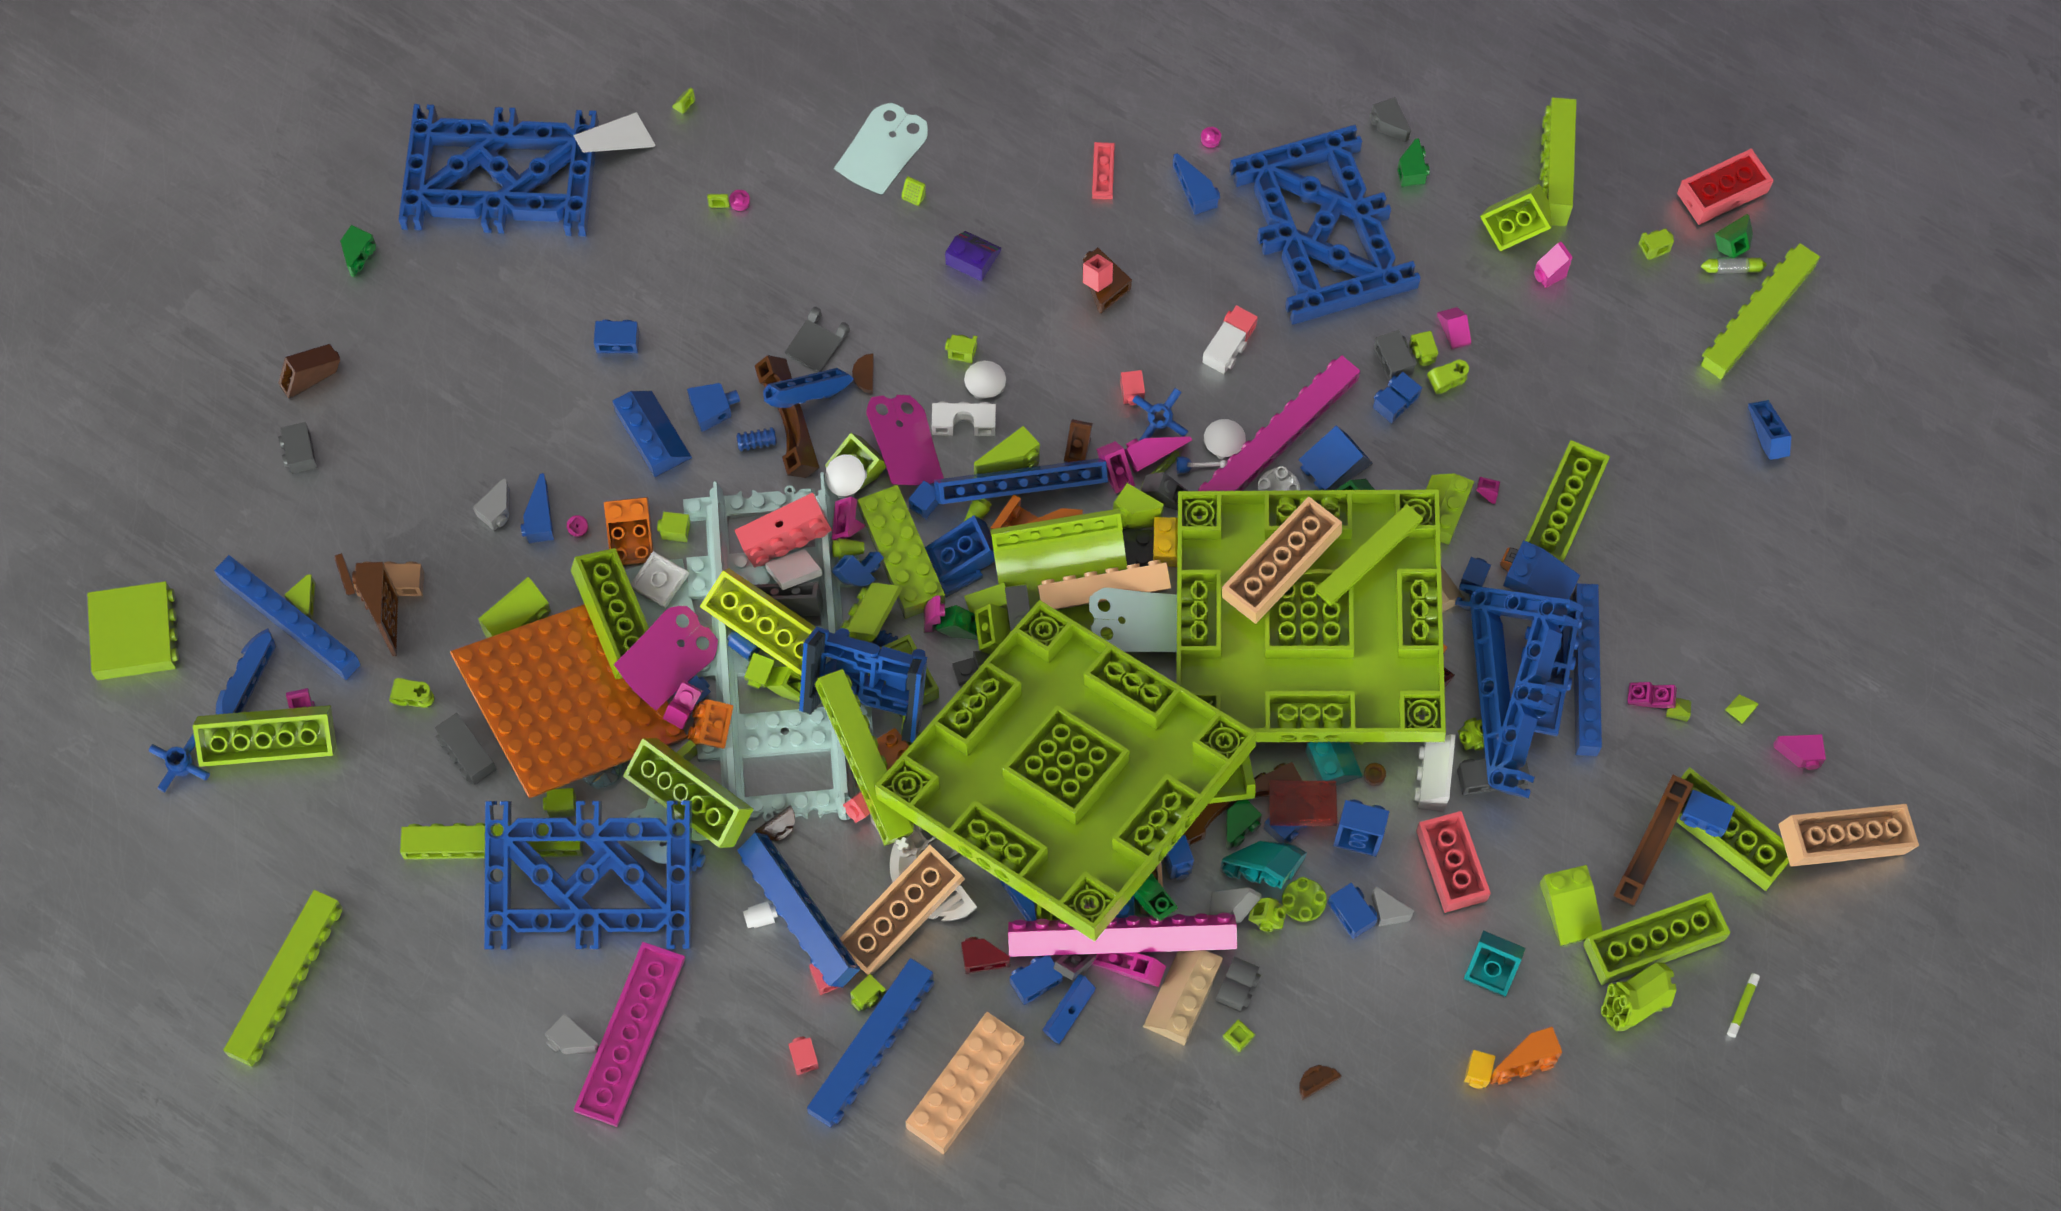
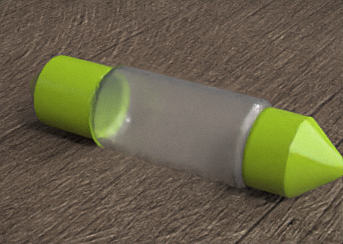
(1731, 265)

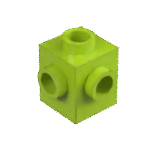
(1472, 734)
(1268, 914)

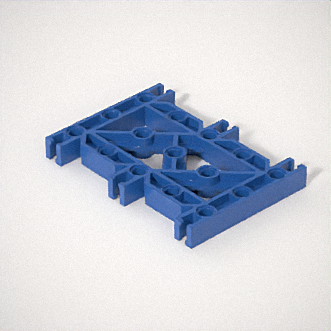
(484, 143)
(1370, 274)
(569, 893)

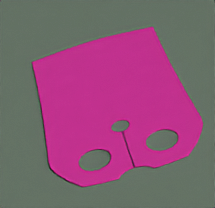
(905, 449)
(658, 665)

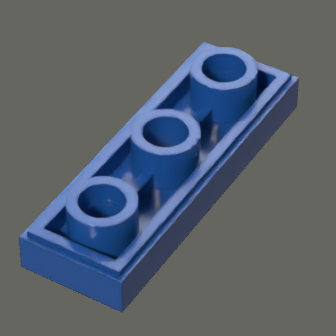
(1069, 1009)

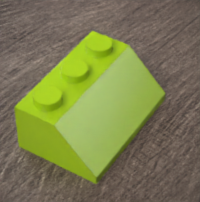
(1518, 217)
(1453, 496)
(517, 608)
(871, 611)

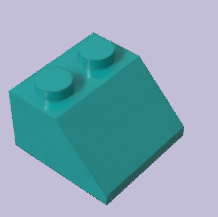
(1333, 761)
(1494, 963)

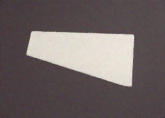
(616, 135)

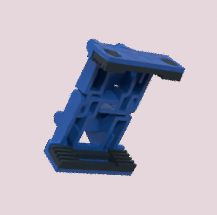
(902, 672)

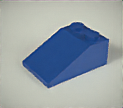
(964, 547)
(1540, 573)

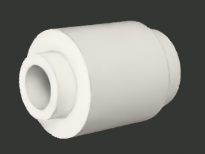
(760, 915)

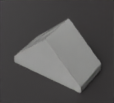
(1389, 909)

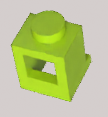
(1656, 243)
(961, 348)
(1424, 348)
(867, 993)

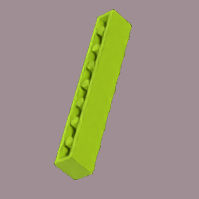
(1760, 311)
(861, 752)
(469, 842)
(282, 978)

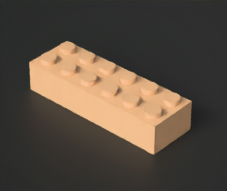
(1282, 560)
(1848, 834)
(901, 910)
(965, 1083)

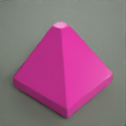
(1488, 489)

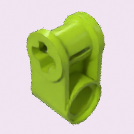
(1445, 377)
(407, 693)

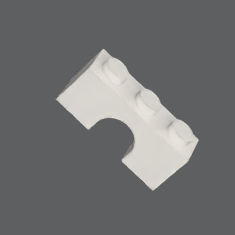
(947, 414)

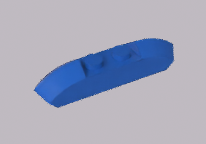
(807, 387)
(249, 670)

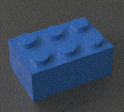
(1361, 827)

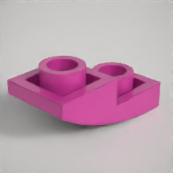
(932, 613)
(1650, 695)

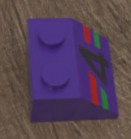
(971, 255)

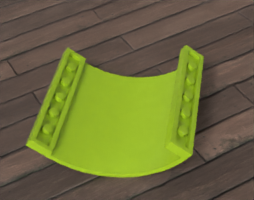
(1059, 550)

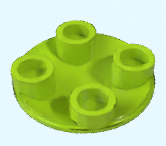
(1304, 899)

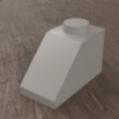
(495, 506)
(1234, 902)
(570, 1038)

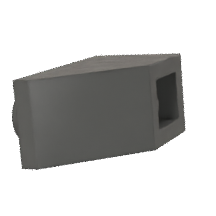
(1162, 488)

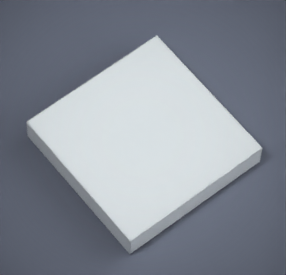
(793, 569)
(659, 579)

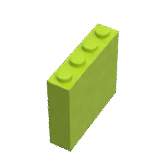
(132, 630)

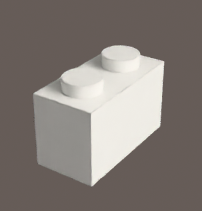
(1224, 348)

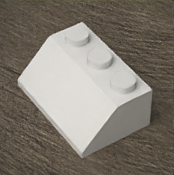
(1435, 774)

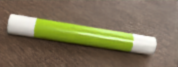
(1743, 1005)

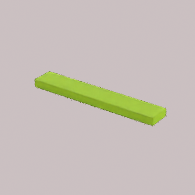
(1368, 555)

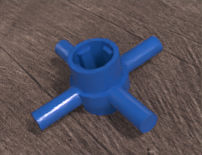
(1168, 414)
(186, 763)

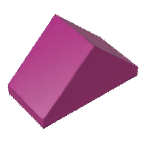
(1455, 327)

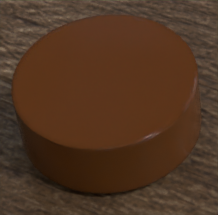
(1374, 774)

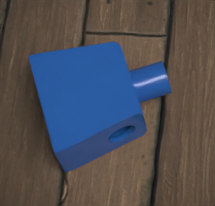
(711, 404)

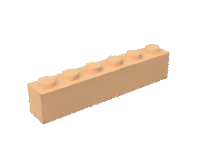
(1076, 592)

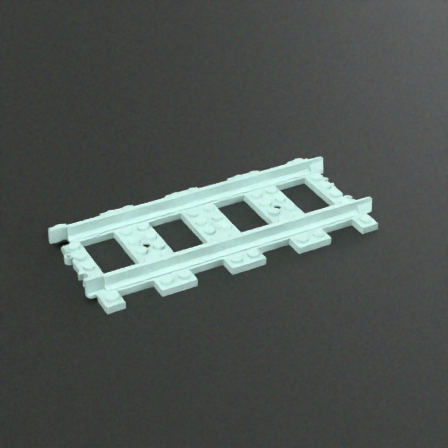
(760, 732)

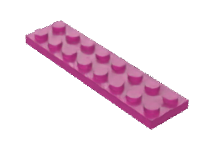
(629, 1034)

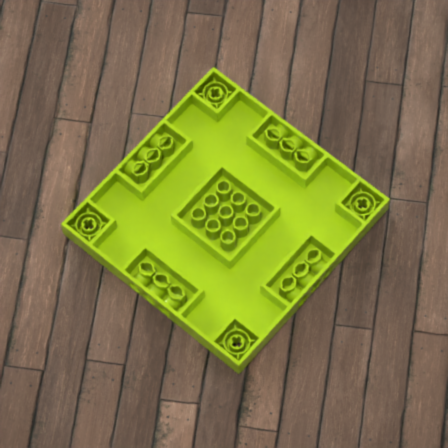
(1308, 665)
(1066, 768)

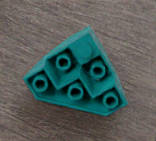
(1265, 861)

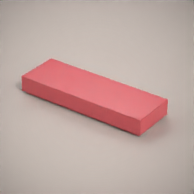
(1103, 170)

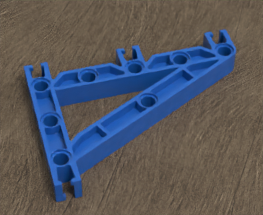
(1508, 720)

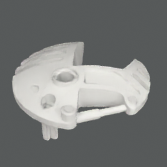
(907, 850)

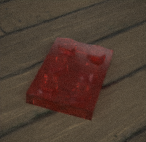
(1302, 803)

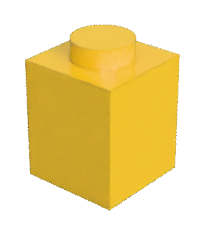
(1479, 1069)

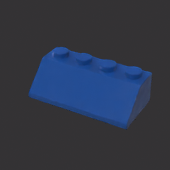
(651, 431)

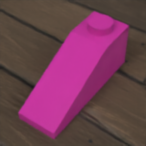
(1151, 449)
(1133, 965)

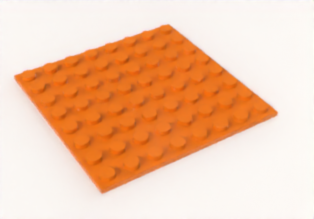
(558, 701)

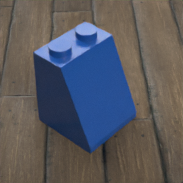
(1334, 460)

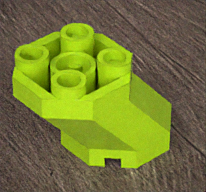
(1639, 996)

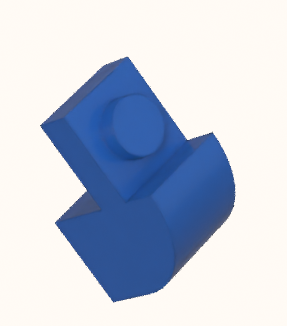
(854, 573)

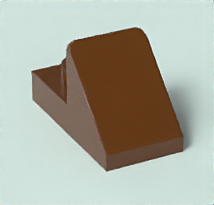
(1078, 441)

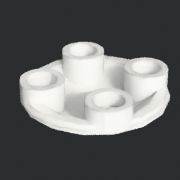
(985, 379)
(1224, 438)
(845, 475)
(1278, 480)

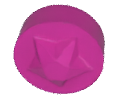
(1210, 137)
(739, 200)
(577, 525)

